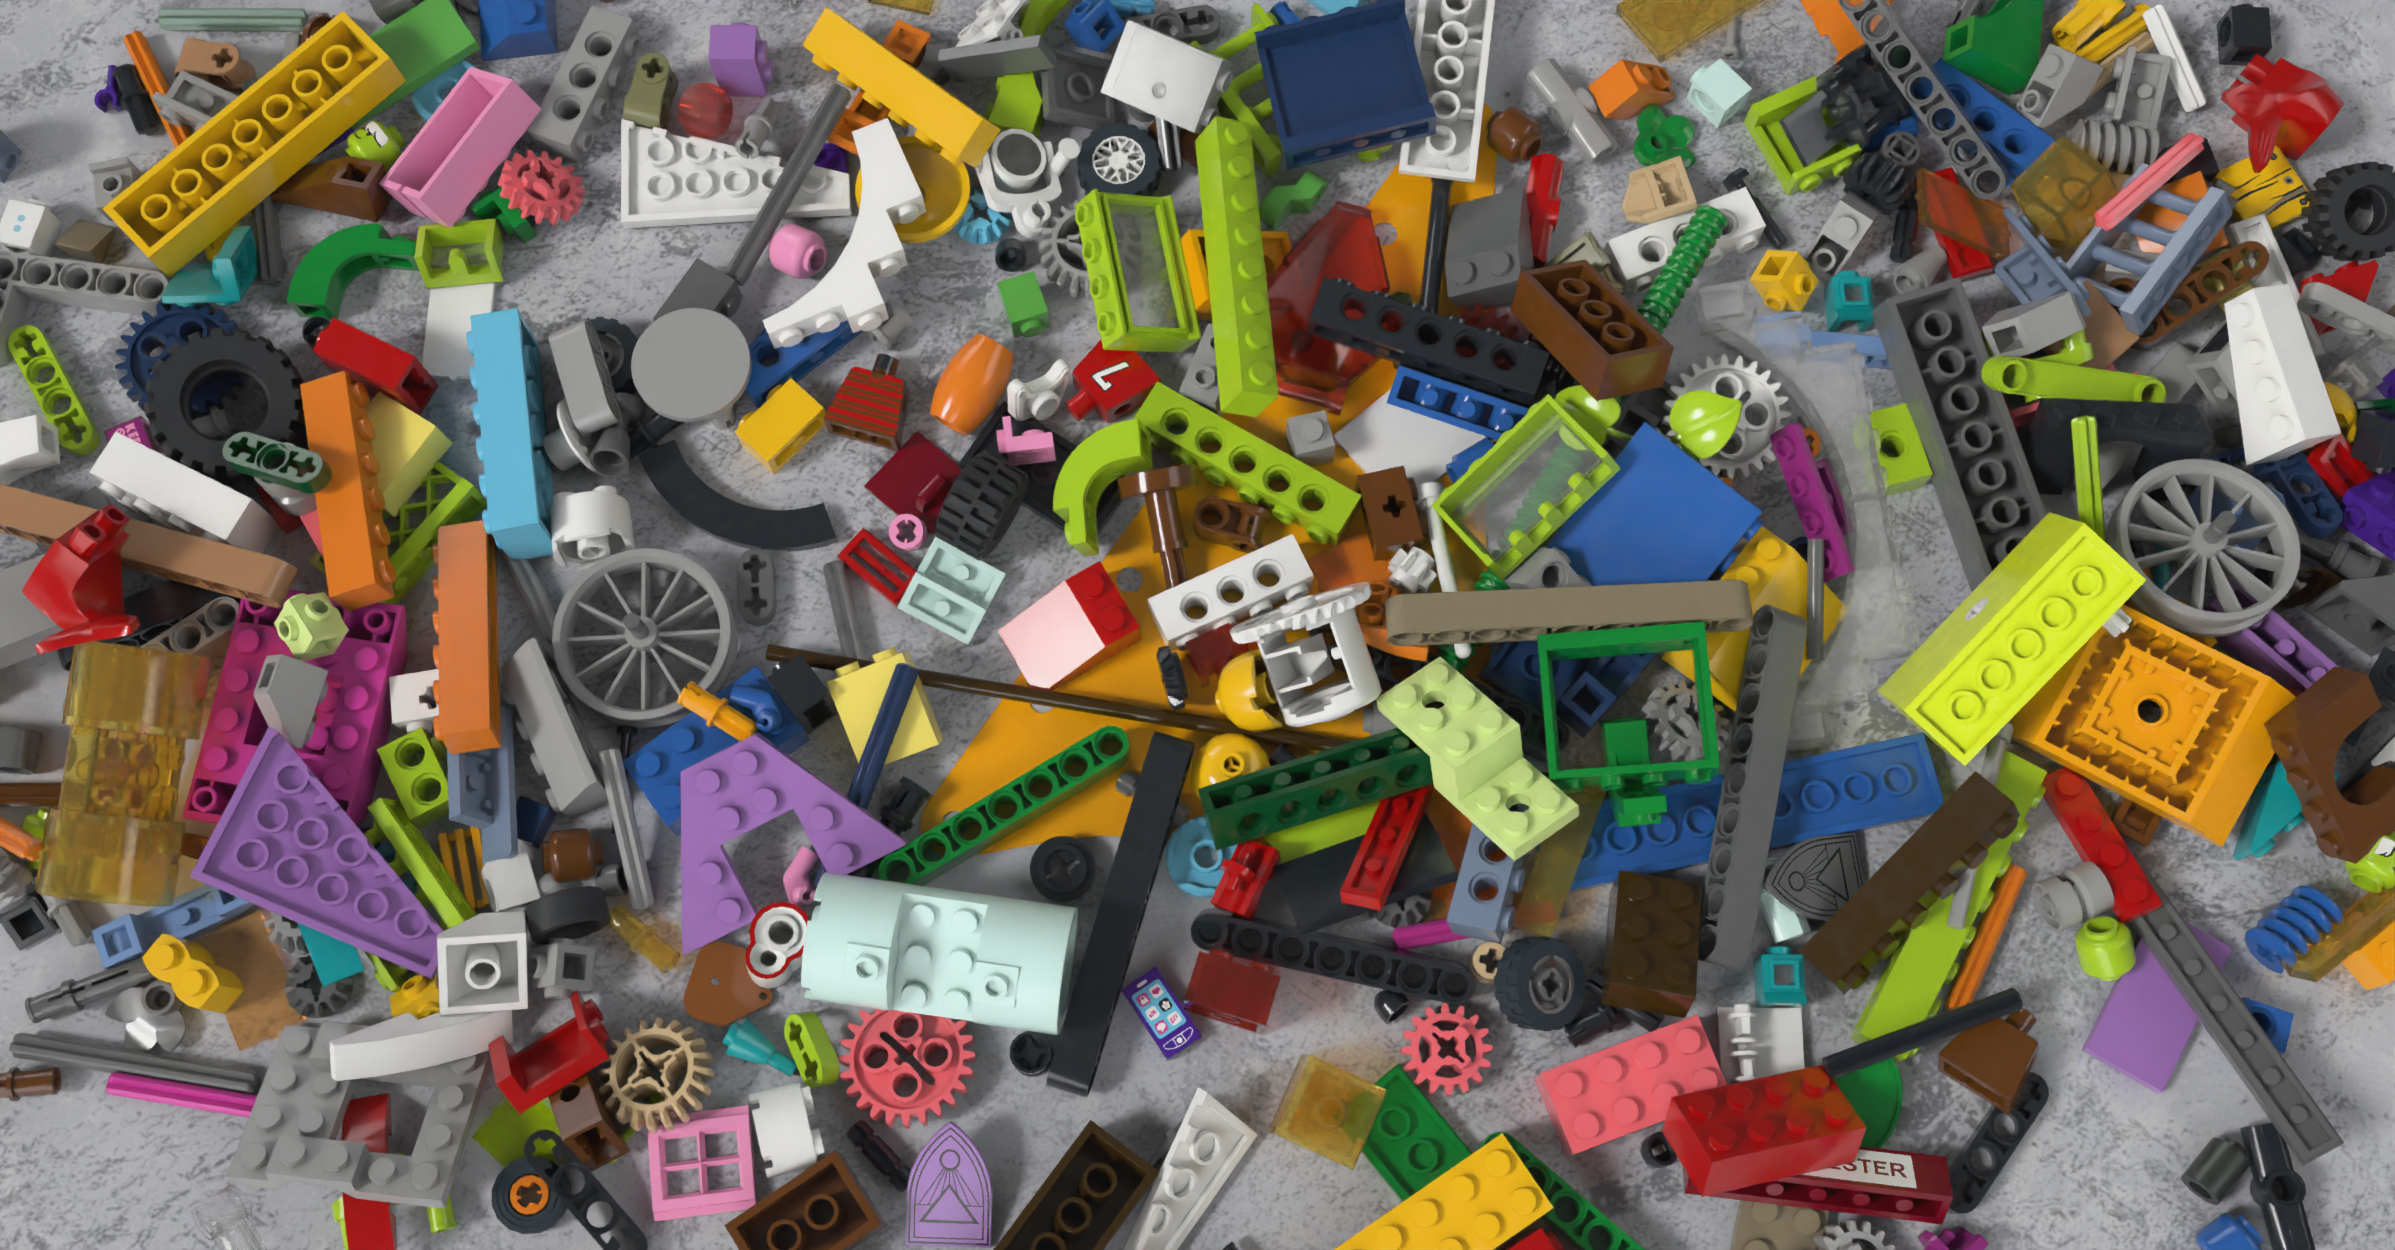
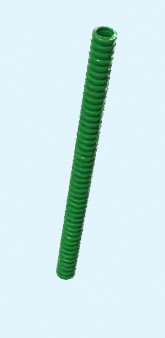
(1657, 310)

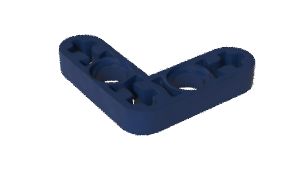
(2299, 504)

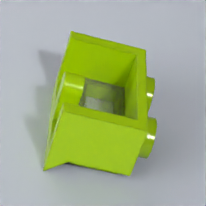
(460, 254)

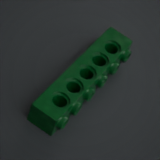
(1313, 787)

